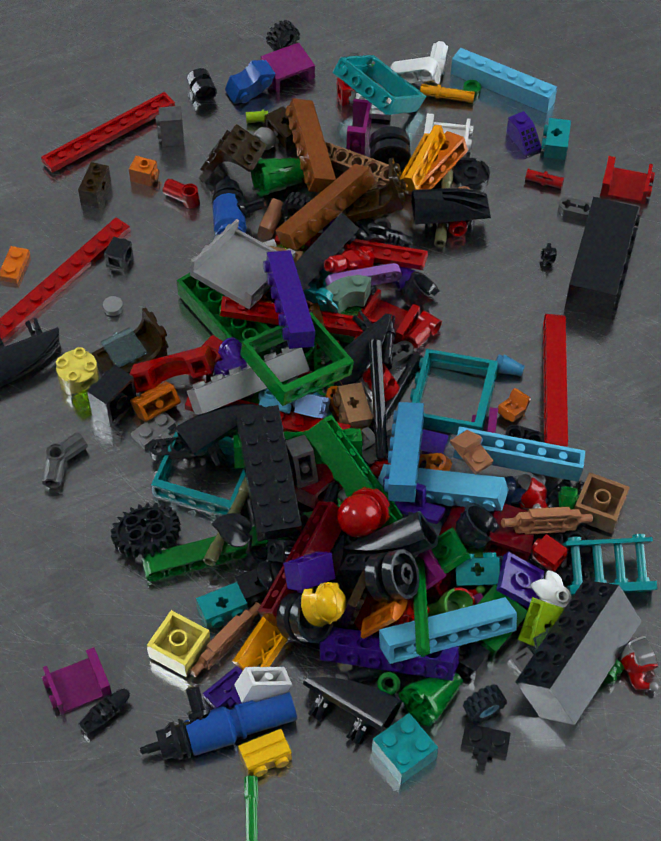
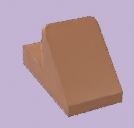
(472, 452)

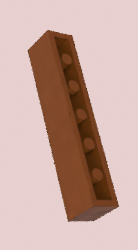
(310, 144)
(325, 206)

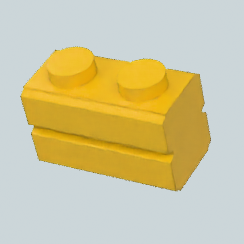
(265, 753)

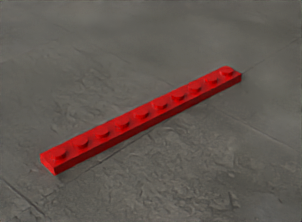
(60, 279)

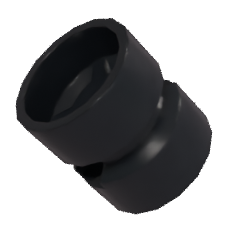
(201, 85)

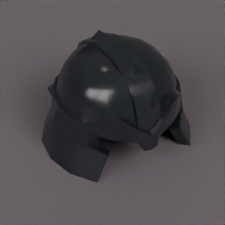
(418, 290)
(474, 525)

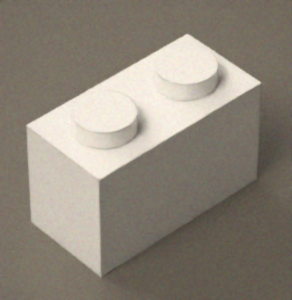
(262, 683)

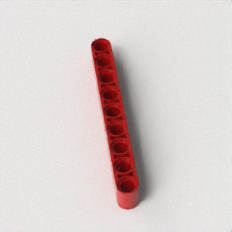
(555, 380)

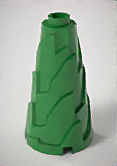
(276, 174)

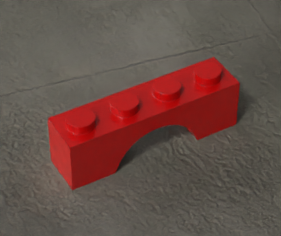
(192, 362)

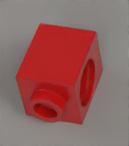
(549, 553)

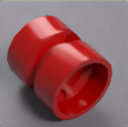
(390, 384)

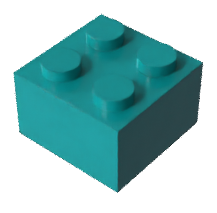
(404, 748)

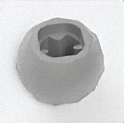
(267, 136)

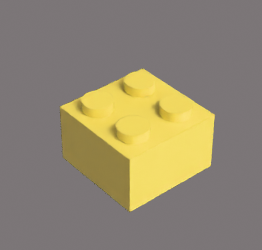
(178, 643)

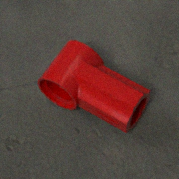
(183, 192)
(424, 327)

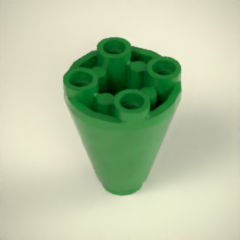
(429, 698)

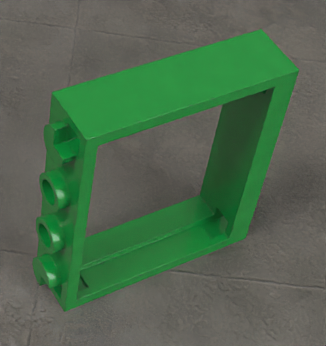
(287, 393)

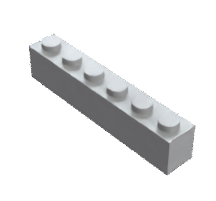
(244, 382)

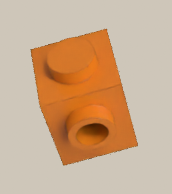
(143, 171)

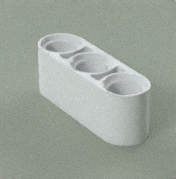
(416, 69)

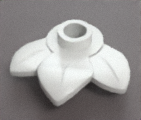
(549, 589)

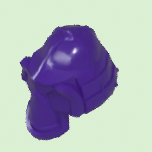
(231, 354)

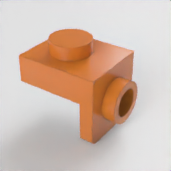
(514, 406)

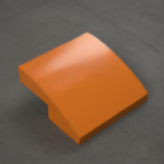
(382, 615)

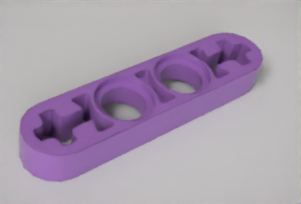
(383, 274)

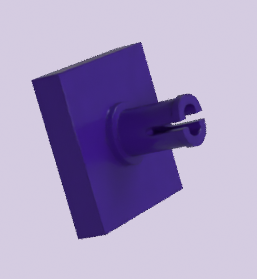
(516, 579)

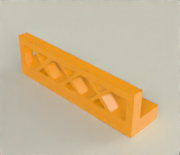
(423, 158)
(256, 646)

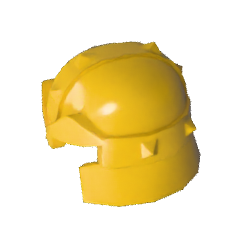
(324, 605)

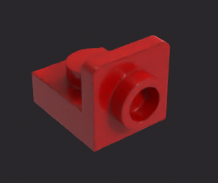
(343, 92)

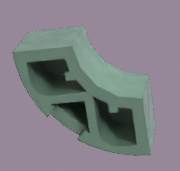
(350, 291)

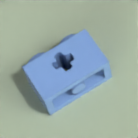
(312, 406)

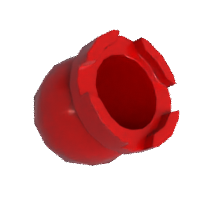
(363, 512)

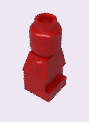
(350, 261)

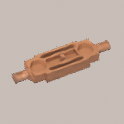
(547, 520)
(225, 640)

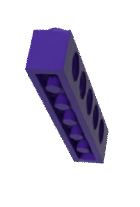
(349, 648)

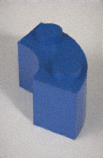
(250, 81)

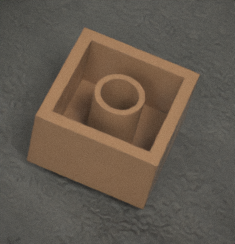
(603, 500)

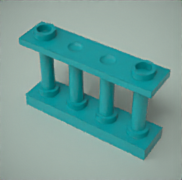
(642, 583)

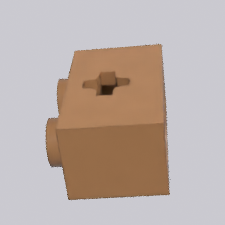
(352, 406)

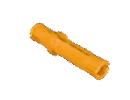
(447, 93)

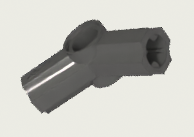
(65, 450)

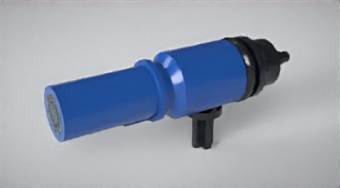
(230, 205)
(219, 727)

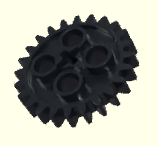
(145, 530)
(586, 554)

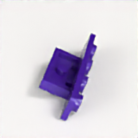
(431, 512)

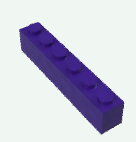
(289, 299)

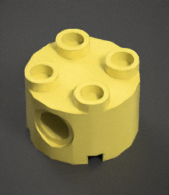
(76, 370)

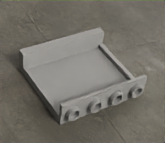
(234, 265)

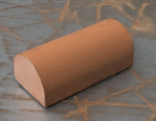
(270, 219)

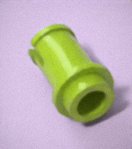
(258, 116)

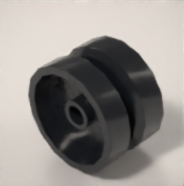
(390, 143)
(392, 576)
(293, 623)

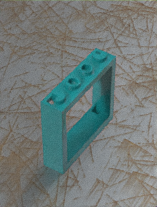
(352, 70)
(457, 363)
(188, 496)

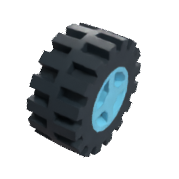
(484, 703)

